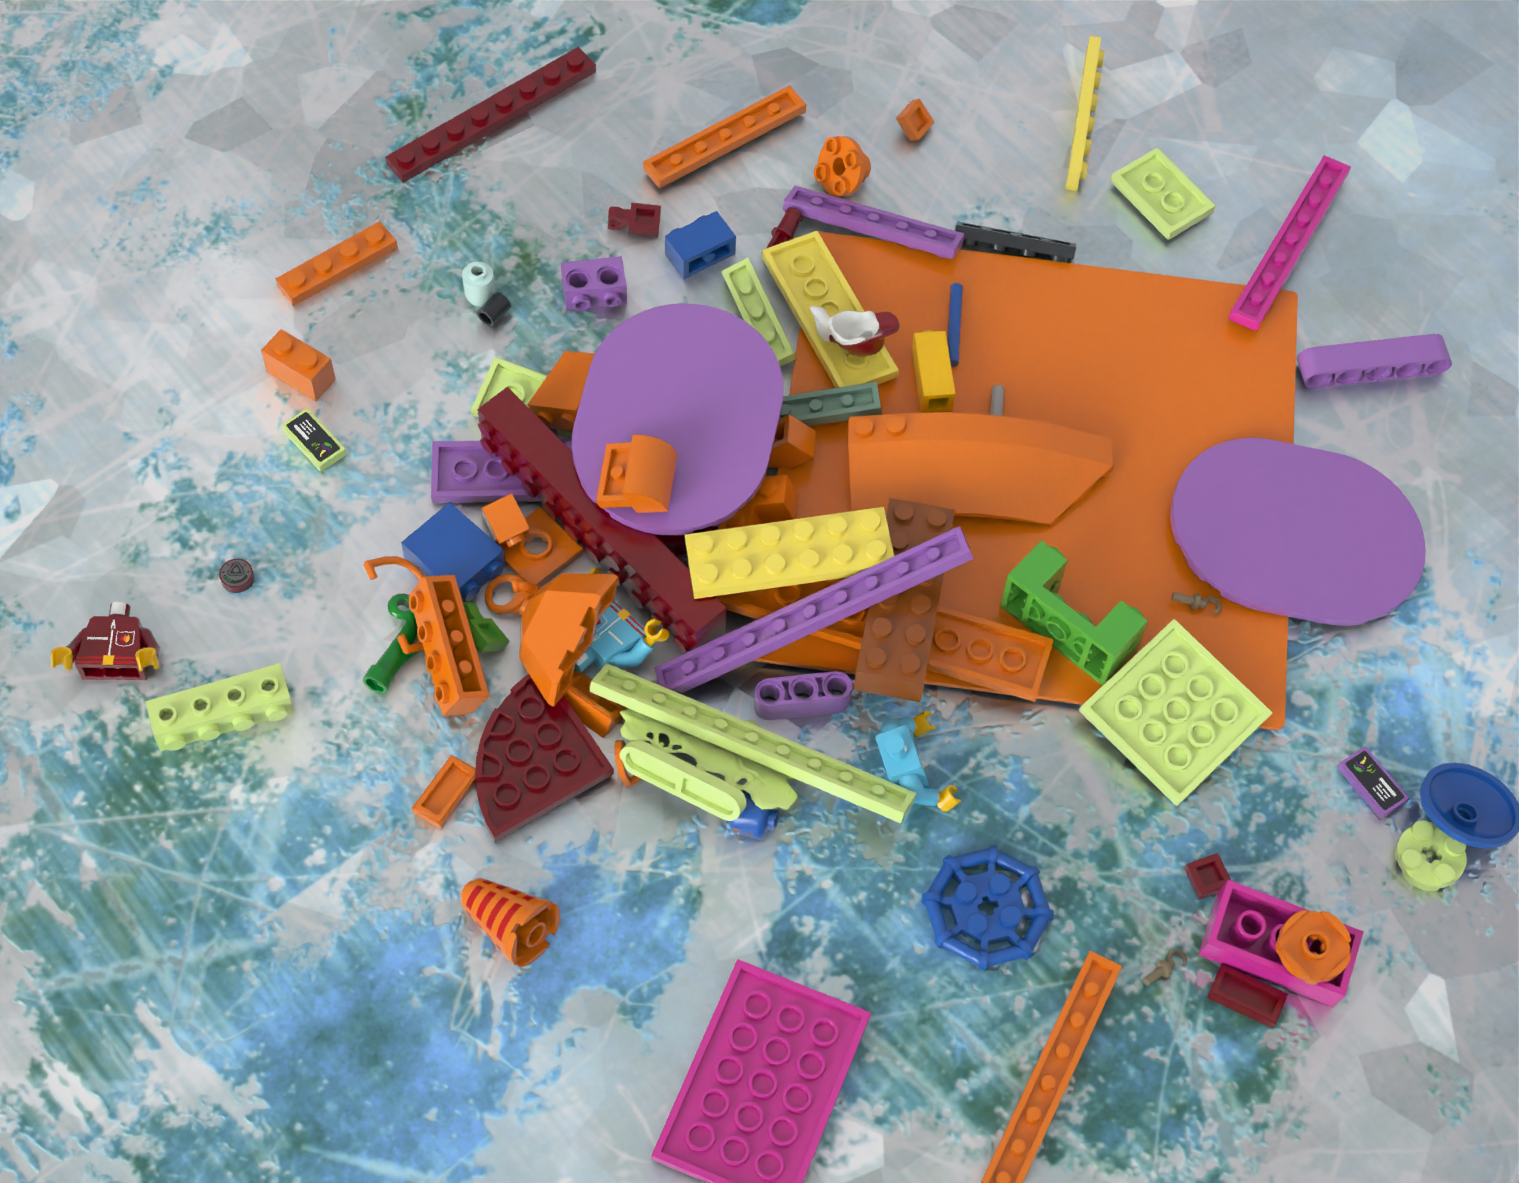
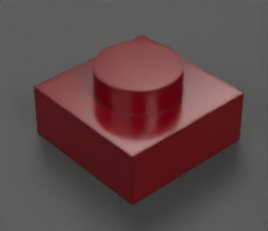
(1207, 875)

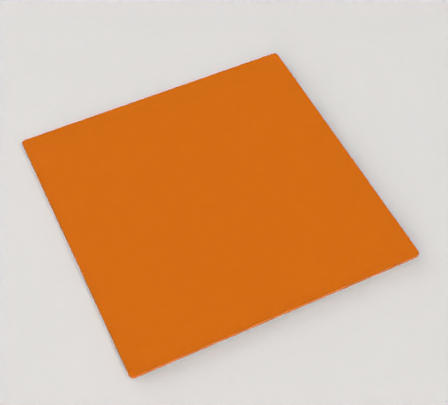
(1095, 354)

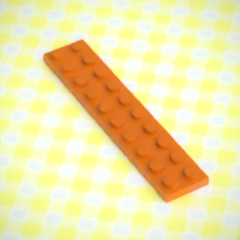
(960, 646)

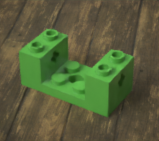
(1033, 601)

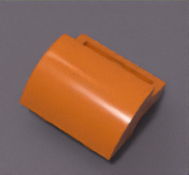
(637, 475)

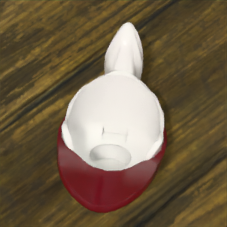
(855, 331)

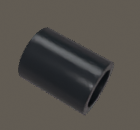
(494, 309)

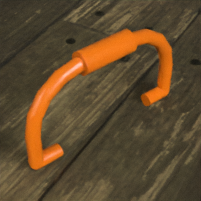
(369, 567)

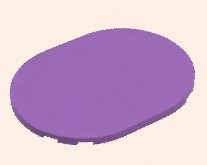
(698, 385)
(1298, 531)

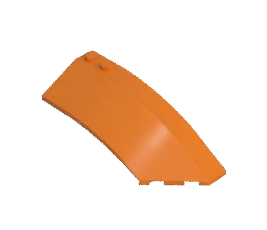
(974, 464)

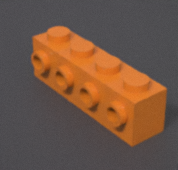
(448, 645)

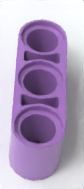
(815, 685)

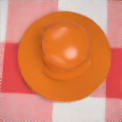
(841, 166)

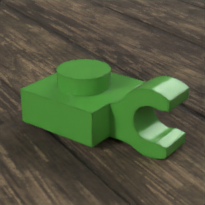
(484, 630)

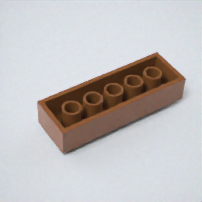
(902, 627)

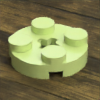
(1413, 862)

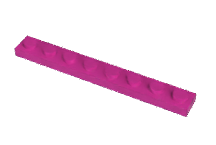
(1289, 243)

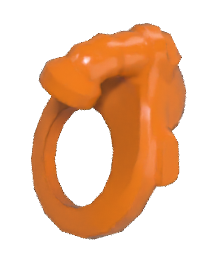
(521, 588)

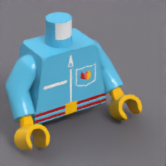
(620, 639)
(905, 763)

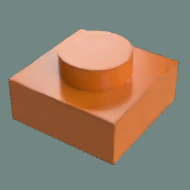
(915, 120)

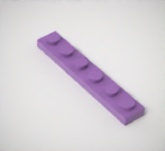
(875, 222)

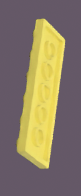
(812, 278)
(787, 552)

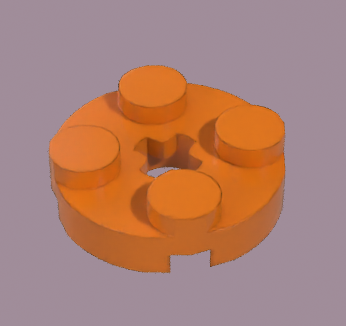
(1310, 966)

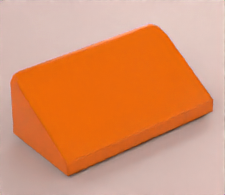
(593, 710)

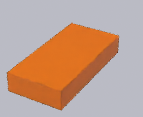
(445, 792)

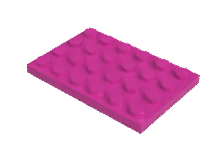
(761, 1082)

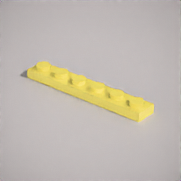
(1084, 122)

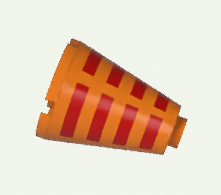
(511, 918)

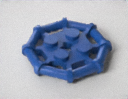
(977, 924)

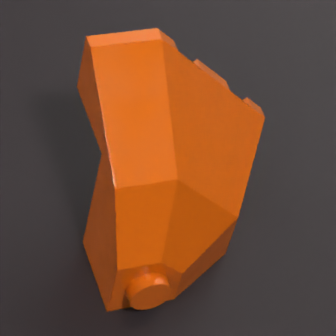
(560, 627)

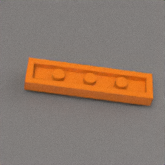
(336, 263)

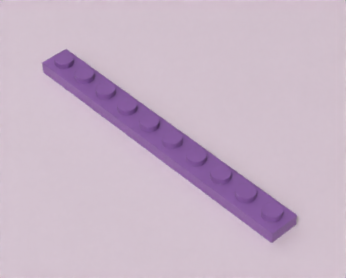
(815, 612)

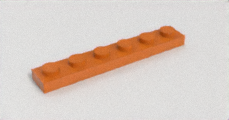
(724, 136)

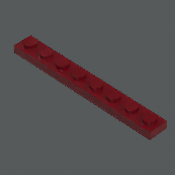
(490, 114)

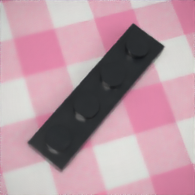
(1027, 244)

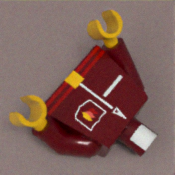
(110, 648)

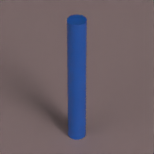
(954, 323)

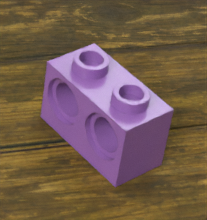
(593, 279)

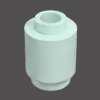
(478, 283)

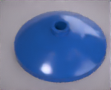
(1470, 805)

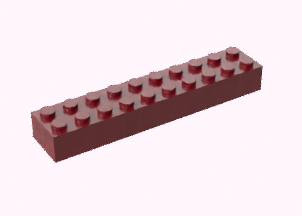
(638, 558)

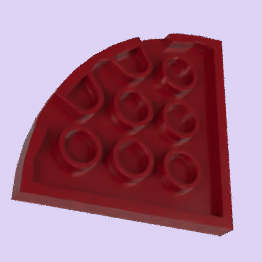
(533, 759)

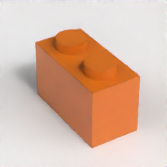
(298, 365)

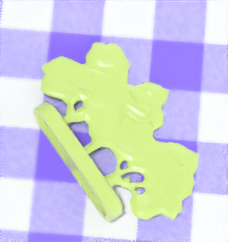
(692, 783)

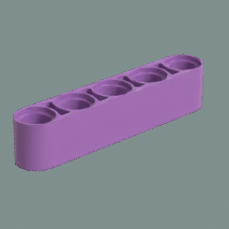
(1374, 361)

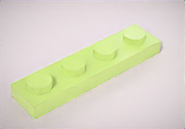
(757, 309)

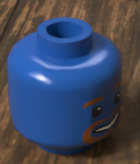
(754, 821)

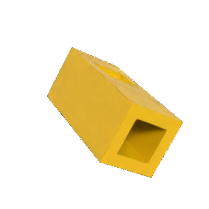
(933, 371)

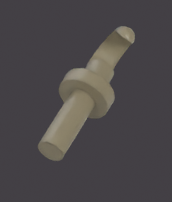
(1196, 601)
(1163, 967)

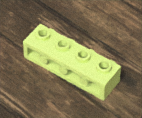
(219, 707)

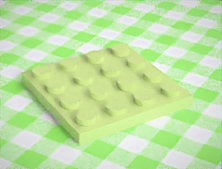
(1175, 712)

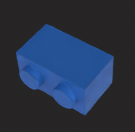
(700, 244)

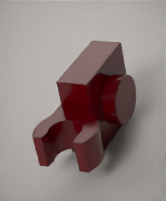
(640, 219)

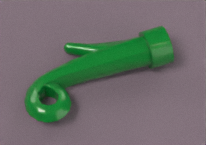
(381, 675)

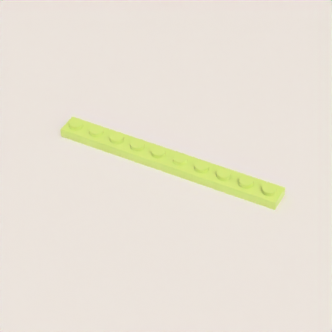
(753, 742)

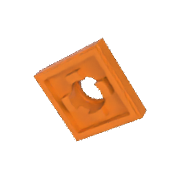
(545, 565)

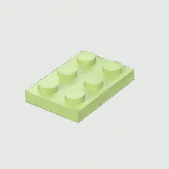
(1163, 193)

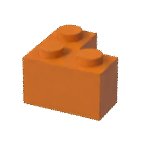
(772, 503)

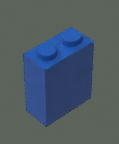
(457, 547)

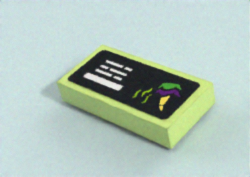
(314, 440)

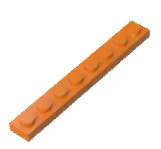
(1053, 1071)

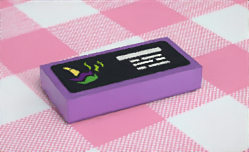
(1373, 783)

